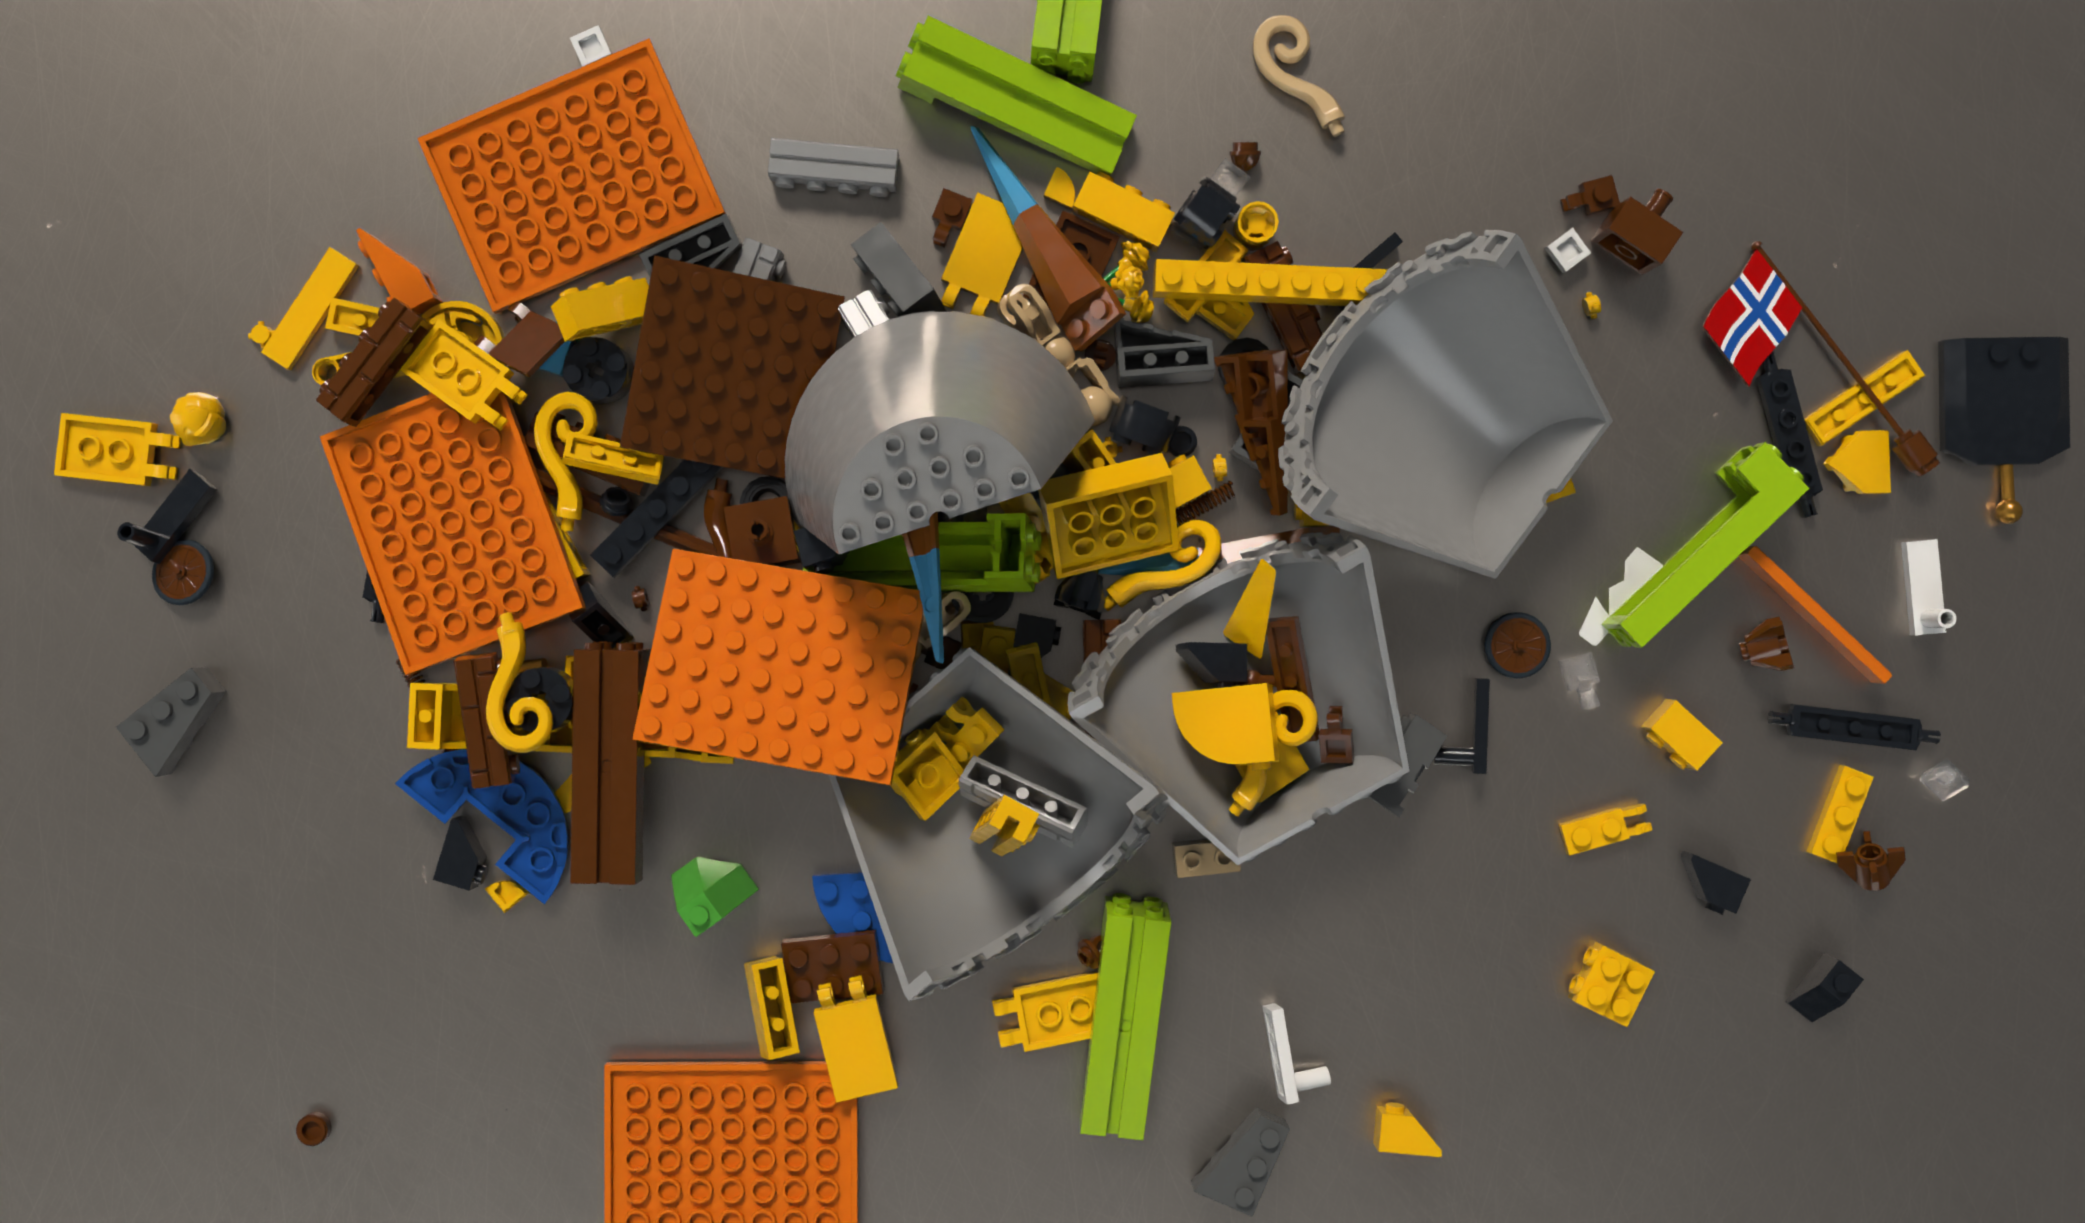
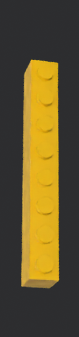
(1261, 282)

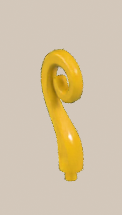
(569, 494)
(1136, 583)
(513, 648)
(1254, 781)

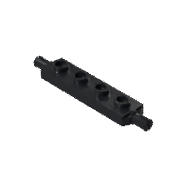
(1789, 428)
(1854, 727)

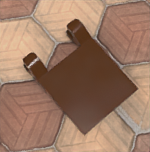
(527, 343)

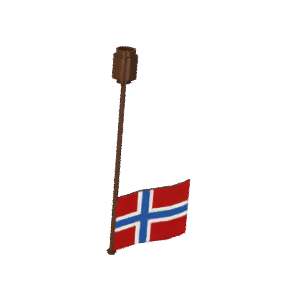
(1758, 316)

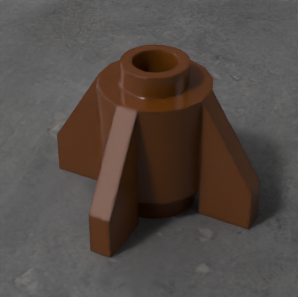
(1767, 646)
(1871, 865)

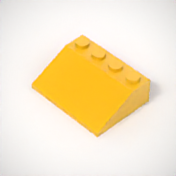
(1110, 515)

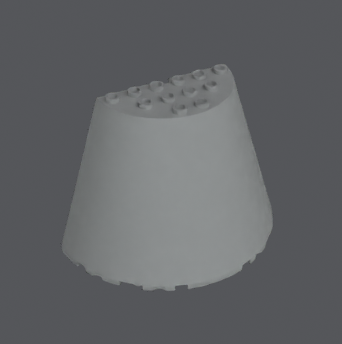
(1443, 407)
(925, 423)
(1129, 687)
(956, 900)

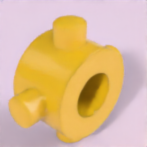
(1591, 305)
(260, 334)
(1112, 447)
(1219, 467)

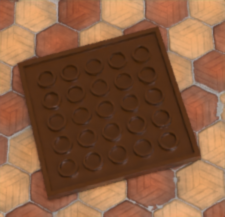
(724, 365)

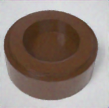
(313, 1129)

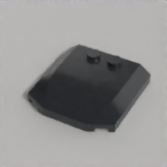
(2004, 399)

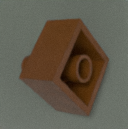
(1639, 233)
(763, 532)

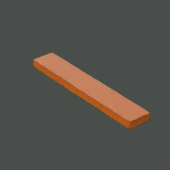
(1815, 615)

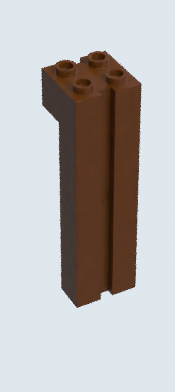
(607, 764)

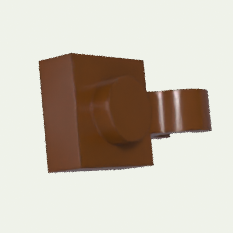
(1594, 195)
(950, 213)
(1336, 742)

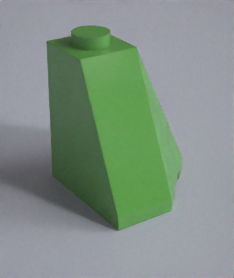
(709, 891)

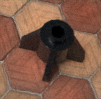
(1082, 593)

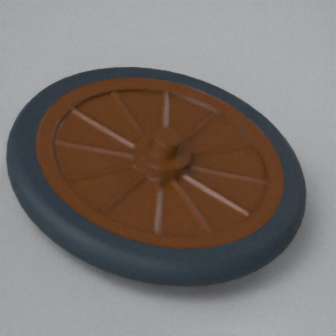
(183, 573)
(1517, 645)

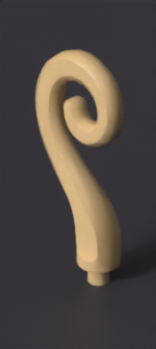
(1322, 102)

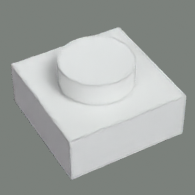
(590, 45)
(1567, 250)

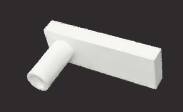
(1924, 589)
(1288, 1082)

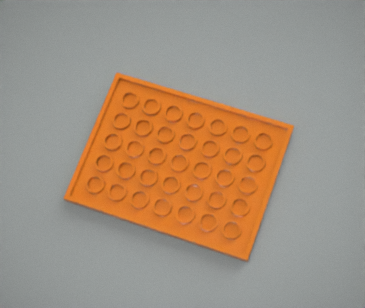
(571, 176)
(450, 527)
(780, 667)
(728, 1144)

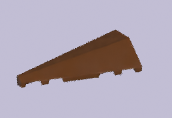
(1261, 396)

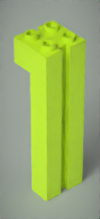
(1066, 37)
(1013, 96)
(1763, 493)
(972, 557)
(1125, 1016)

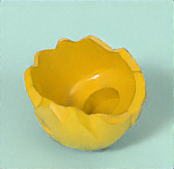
(198, 418)

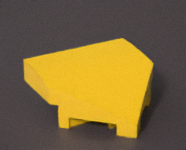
(1863, 462)

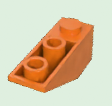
(399, 275)

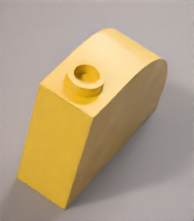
(1230, 724)

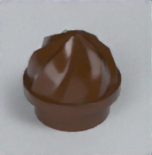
(1245, 155)

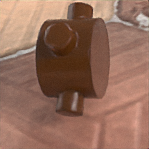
(640, 598)

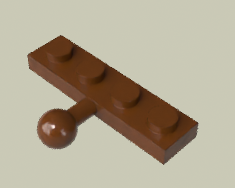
(1288, 666)

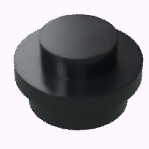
(1183, 442)
(616, 501)

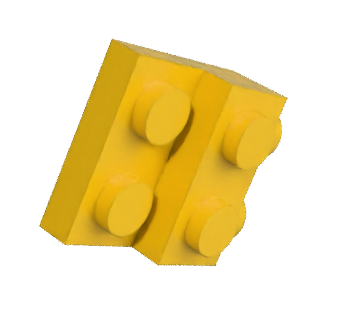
(925, 773)
(1610, 984)

